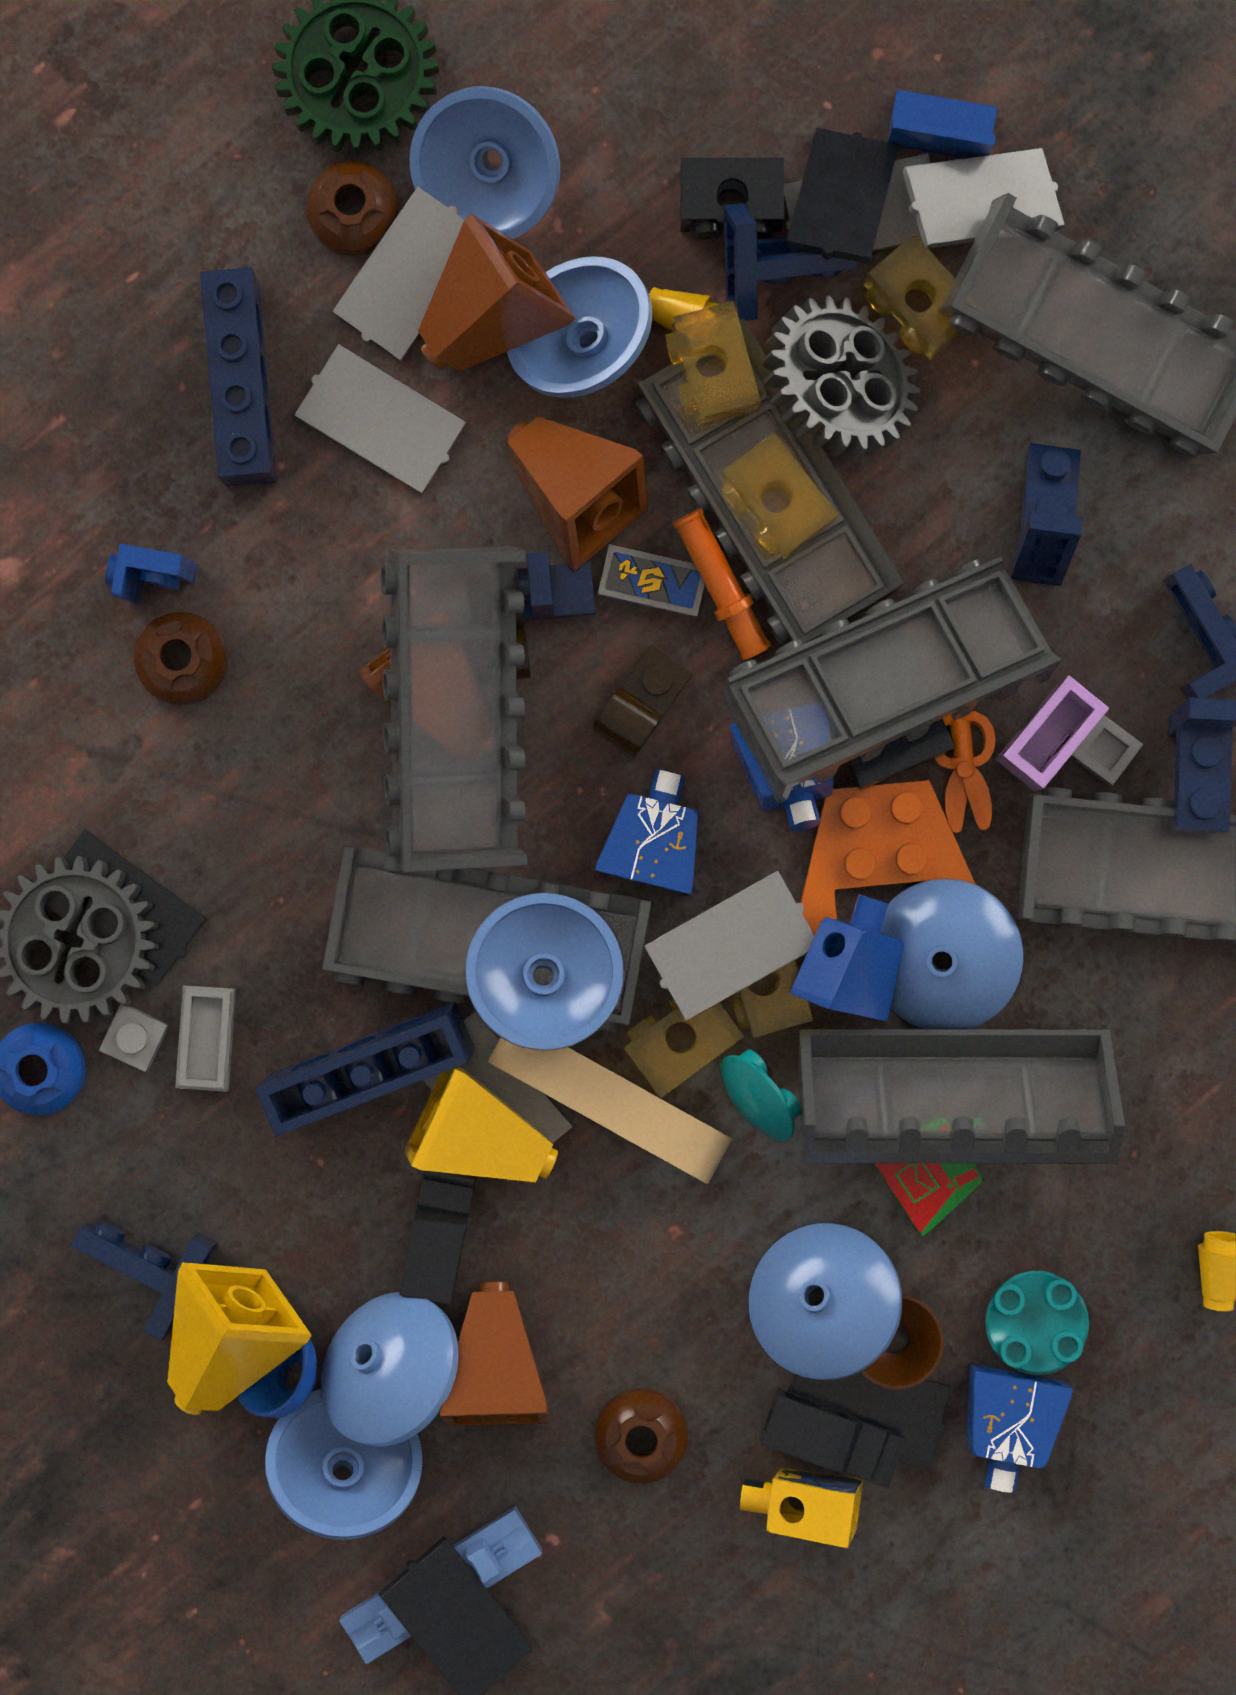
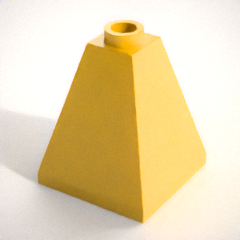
(476, 1134)
(227, 1333)

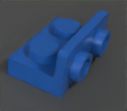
(139, 565)

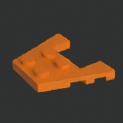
(878, 839)

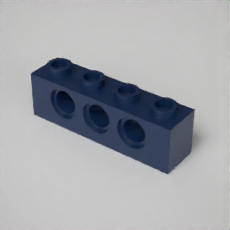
(238, 377)
(365, 1069)

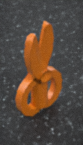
(966, 779)

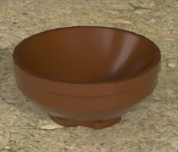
(358, 232)
(206, 665)
(918, 1357)
(647, 1409)

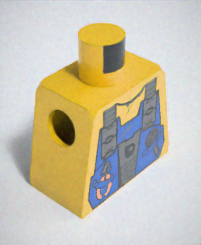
(828, 1502)

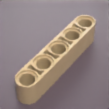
(617, 1106)

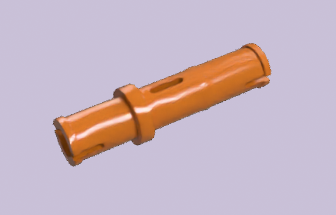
(716, 573)

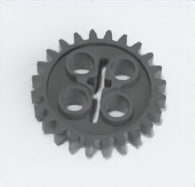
(840, 377)
(117, 956)

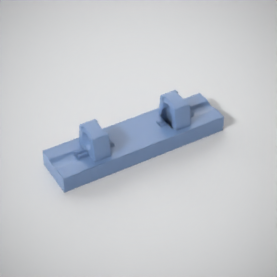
(489, 1552)

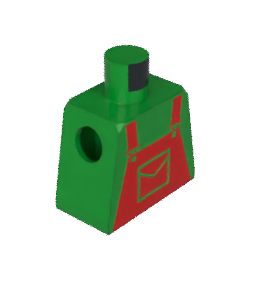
(929, 1189)

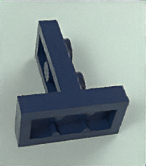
(764, 260)
(1048, 515)
(555, 589)
(1215, 633)
(1203, 764)
(144, 1265)

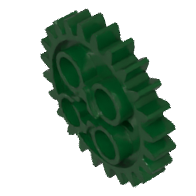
(396, 88)

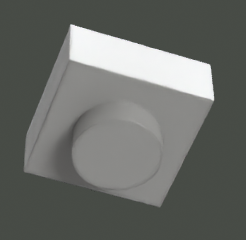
(1106, 751)
(134, 1037)

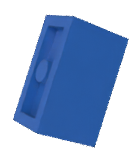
(942, 125)

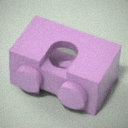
(1064, 712)

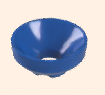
(64, 1063)
(270, 1394)

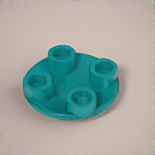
(758, 1097)
(1037, 1322)

